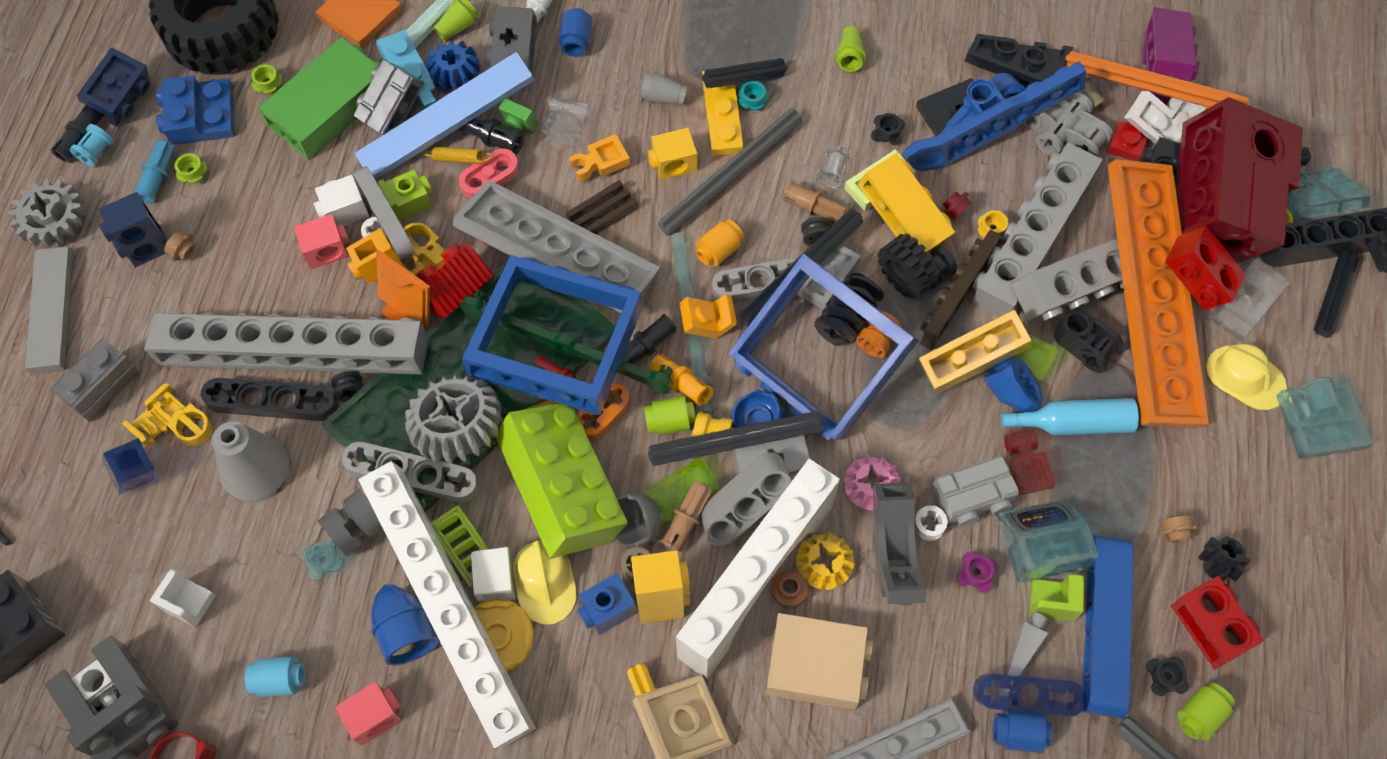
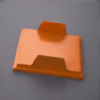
(402, 291)

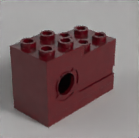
(1238, 176)

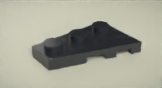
(1024, 62)

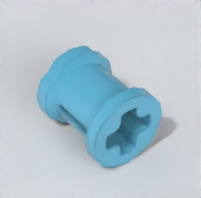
(92, 145)

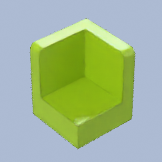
(1058, 599)

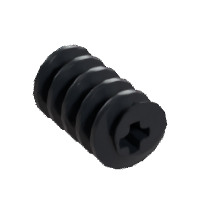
(839, 320)

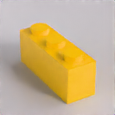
(905, 203)
(975, 352)
(660, 586)

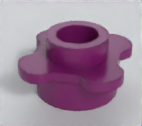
(984, 565)

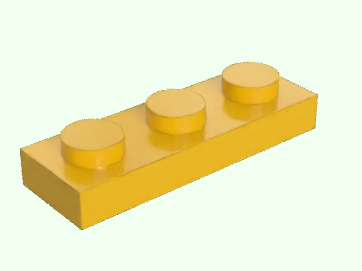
(723, 120)

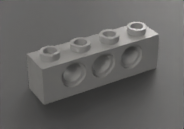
(1070, 281)

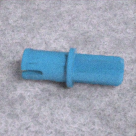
(155, 170)

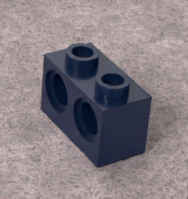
(133, 229)

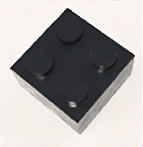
(24, 625)

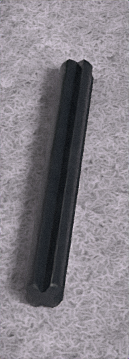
(817, 251)
(736, 438)

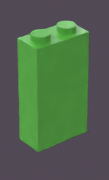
(320, 98)

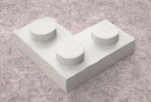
(1161, 120)

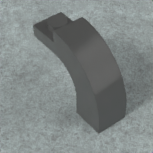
(895, 544)

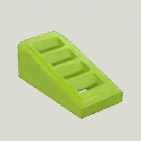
(446, 523)

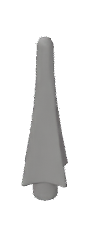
(1027, 643)

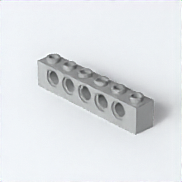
(1078, 170)

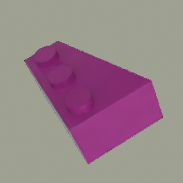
(1170, 46)

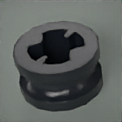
(346, 385)

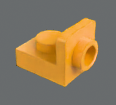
(707, 317)

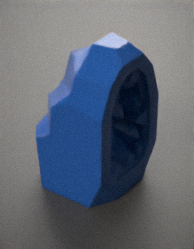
(1015, 385)

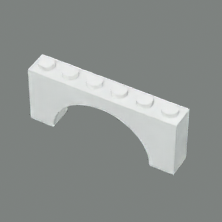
(716, 620)

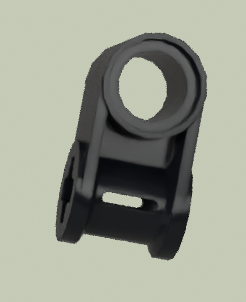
(1089, 340)

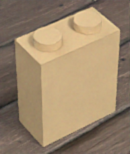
(819, 661)

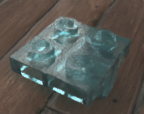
(1325, 193)
(1323, 418)

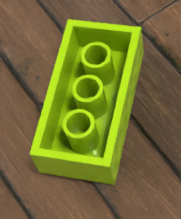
(560, 479)

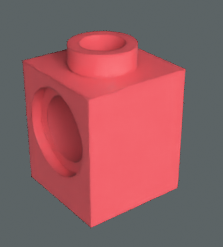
(322, 241)
(369, 712)

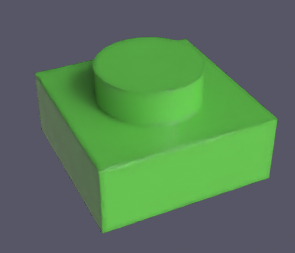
(518, 116)

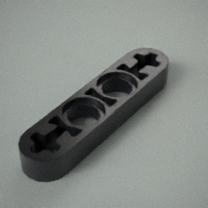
(269, 399)

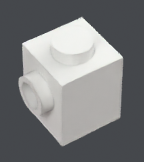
(341, 200)

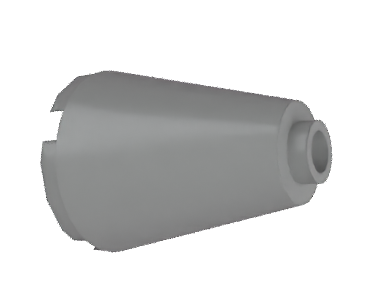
(249, 462)

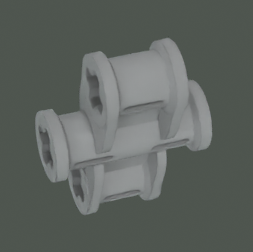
(1069, 124)

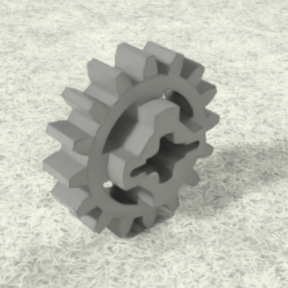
(47, 213)

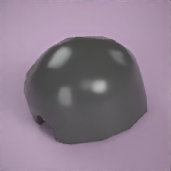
(642, 519)

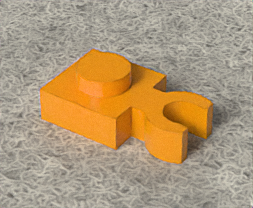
(605, 156)

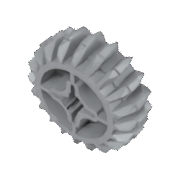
(434, 415)

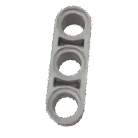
(750, 484)

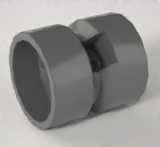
(361, 512)

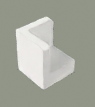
(493, 574)
(182, 598)

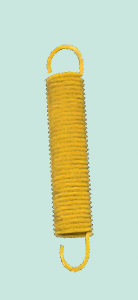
(459, 155)

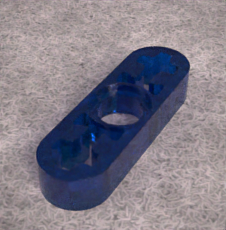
(1055, 707)

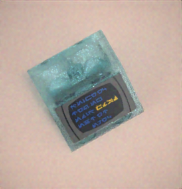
(1047, 540)

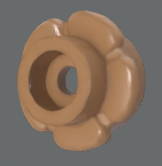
(180, 246)
(1178, 528)

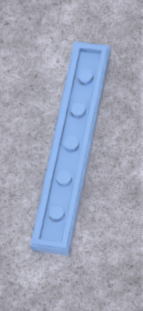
(445, 116)

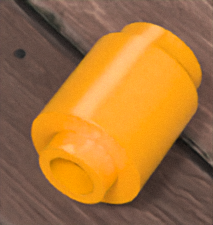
(719, 243)

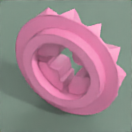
(861, 493)

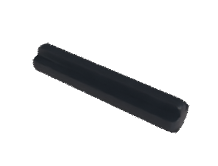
(744, 73)
(1336, 294)

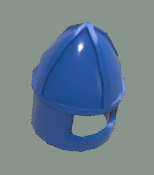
(399, 621)

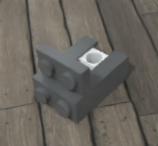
(125, 723)

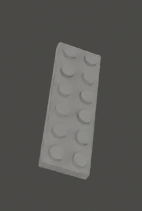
(534, 232)

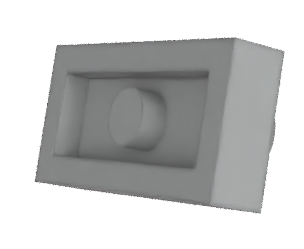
(838, 263)

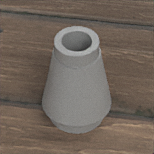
(661, 89)

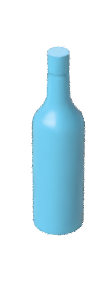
(1079, 417)

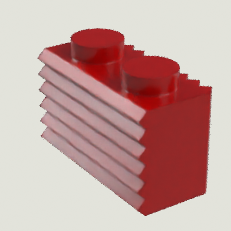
(454, 278)

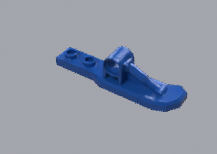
(987, 120)

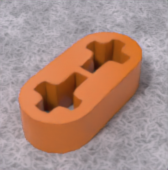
(609, 416)

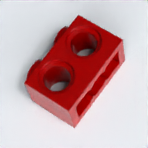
(1205, 268)
(1209, 627)

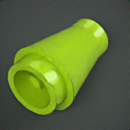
(456, 19)
(850, 53)

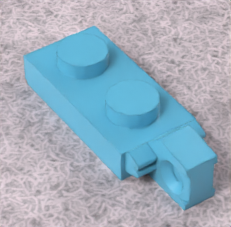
(401, 51)

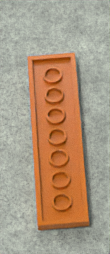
(1155, 299)

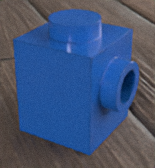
(606, 604)

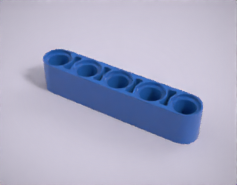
(1108, 628)

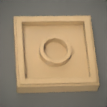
(682, 720)

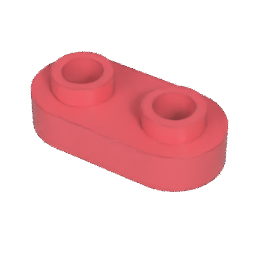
(489, 170)

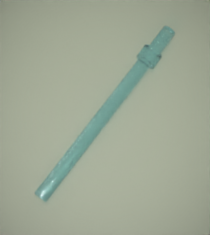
(694, 341)

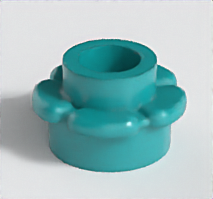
(756, 90)

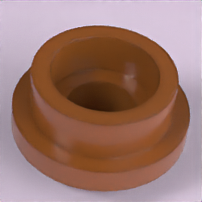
(789, 599)

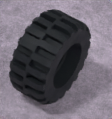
(216, 44)

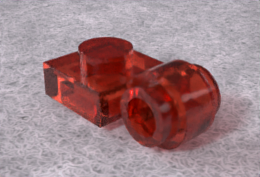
(1029, 470)

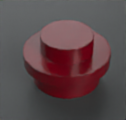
(956, 205)

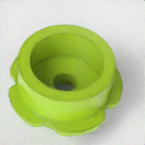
(266, 79)
(189, 162)

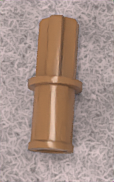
(813, 202)
(687, 515)

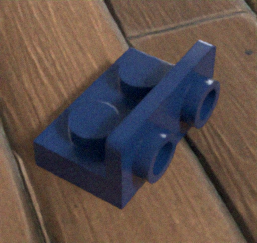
(115, 86)

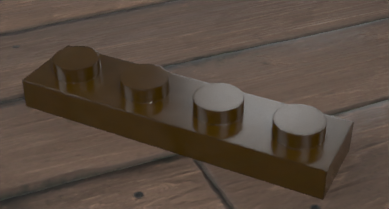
(952, 299)

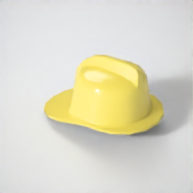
(1246, 375)
(544, 584)

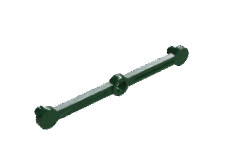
(568, 346)

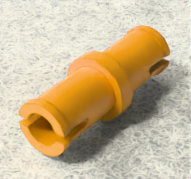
(684, 380)

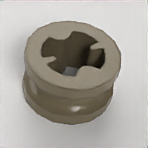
(626, 568)

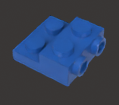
(195, 110)

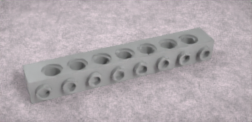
(264, 343)

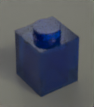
(128, 466)

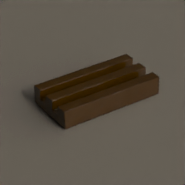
(600, 204)

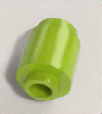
(669, 415)
(1206, 712)

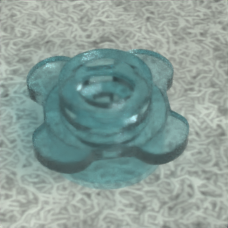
(315, 552)

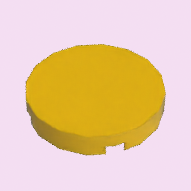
(515, 638)

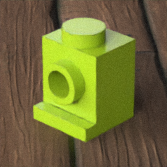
(407, 194)

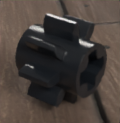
(1224, 558)

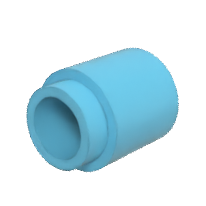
(275, 676)

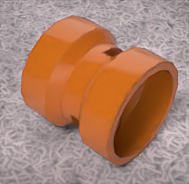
(874, 340)

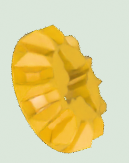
(818, 575)

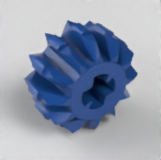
(452, 65)

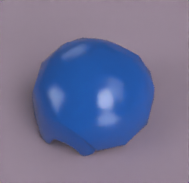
(756, 408)

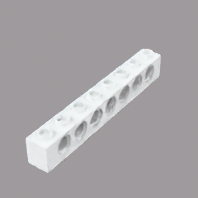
(447, 605)

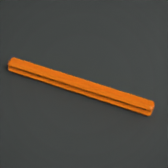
(1151, 81)

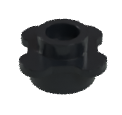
(891, 122)
(1177, 671)

